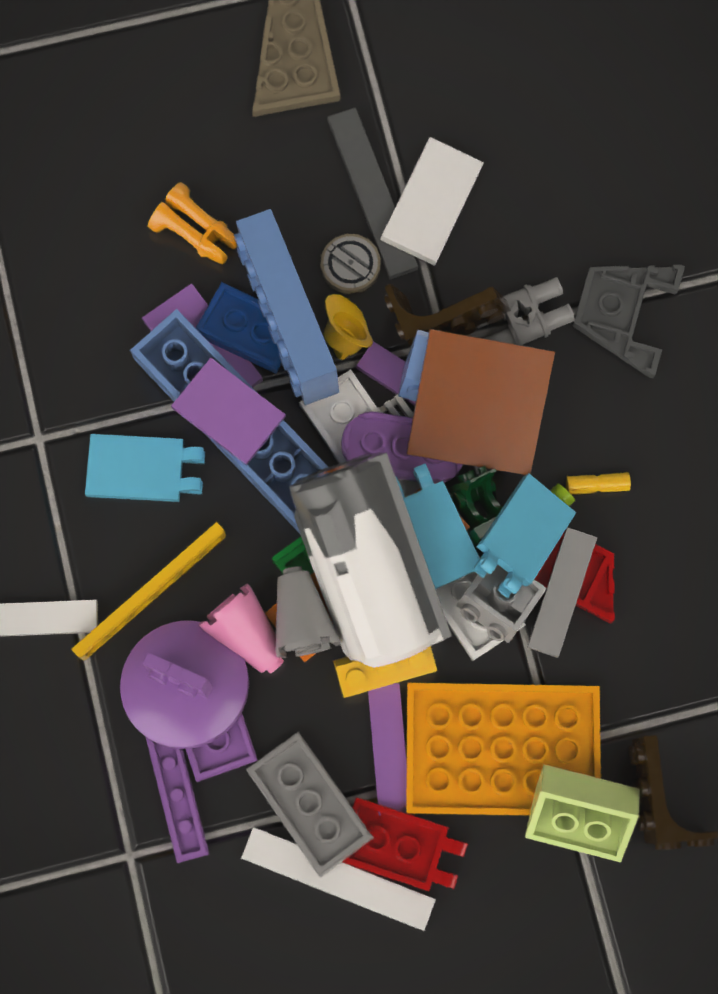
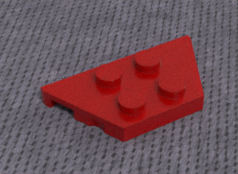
(597, 586)

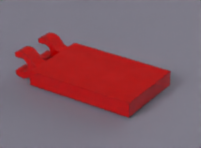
(404, 846)

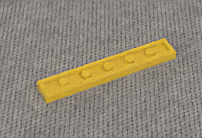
(149, 592)

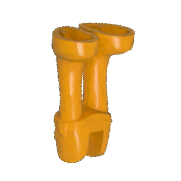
(165, 217)

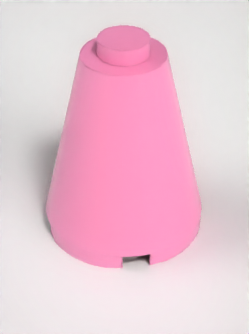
(245, 630)

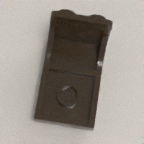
(459, 318)
(654, 816)

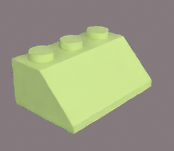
(583, 813)

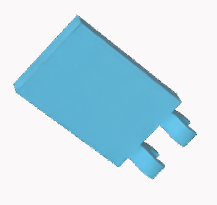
(140, 468)
(439, 530)
(523, 534)

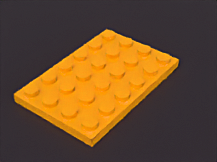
(487, 743)

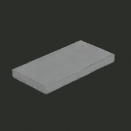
(309, 804)

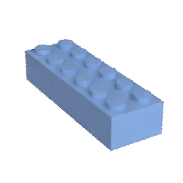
(286, 308)

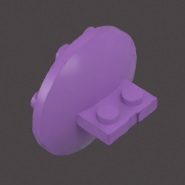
(183, 686)

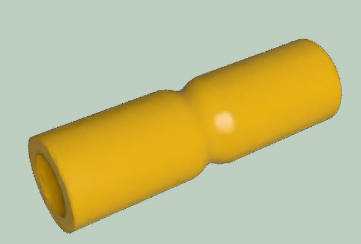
(603, 483)

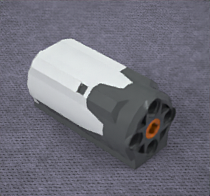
(368, 561)

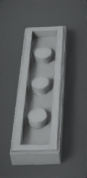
(562, 592)

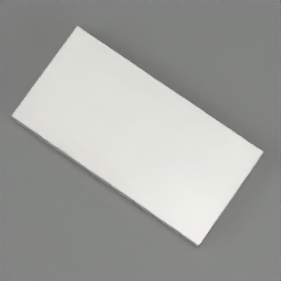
(432, 201)

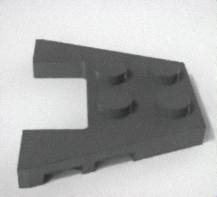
(612, 306)

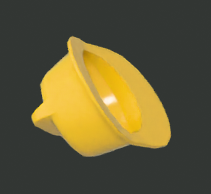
(345, 327)

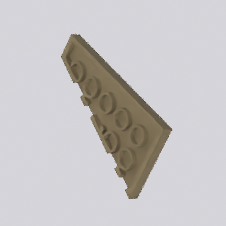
(294, 59)

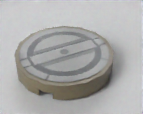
(350, 263)

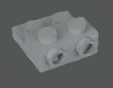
(493, 610)

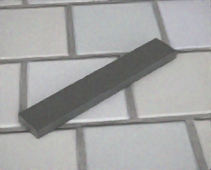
(369, 188)

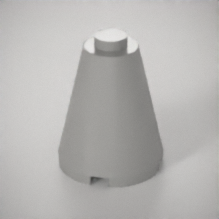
(301, 616)

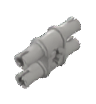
(538, 324)

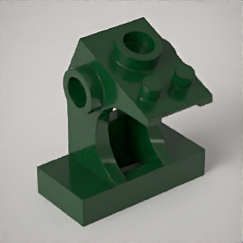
(471, 490)

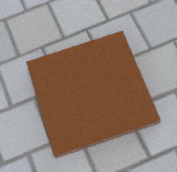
(480, 402)

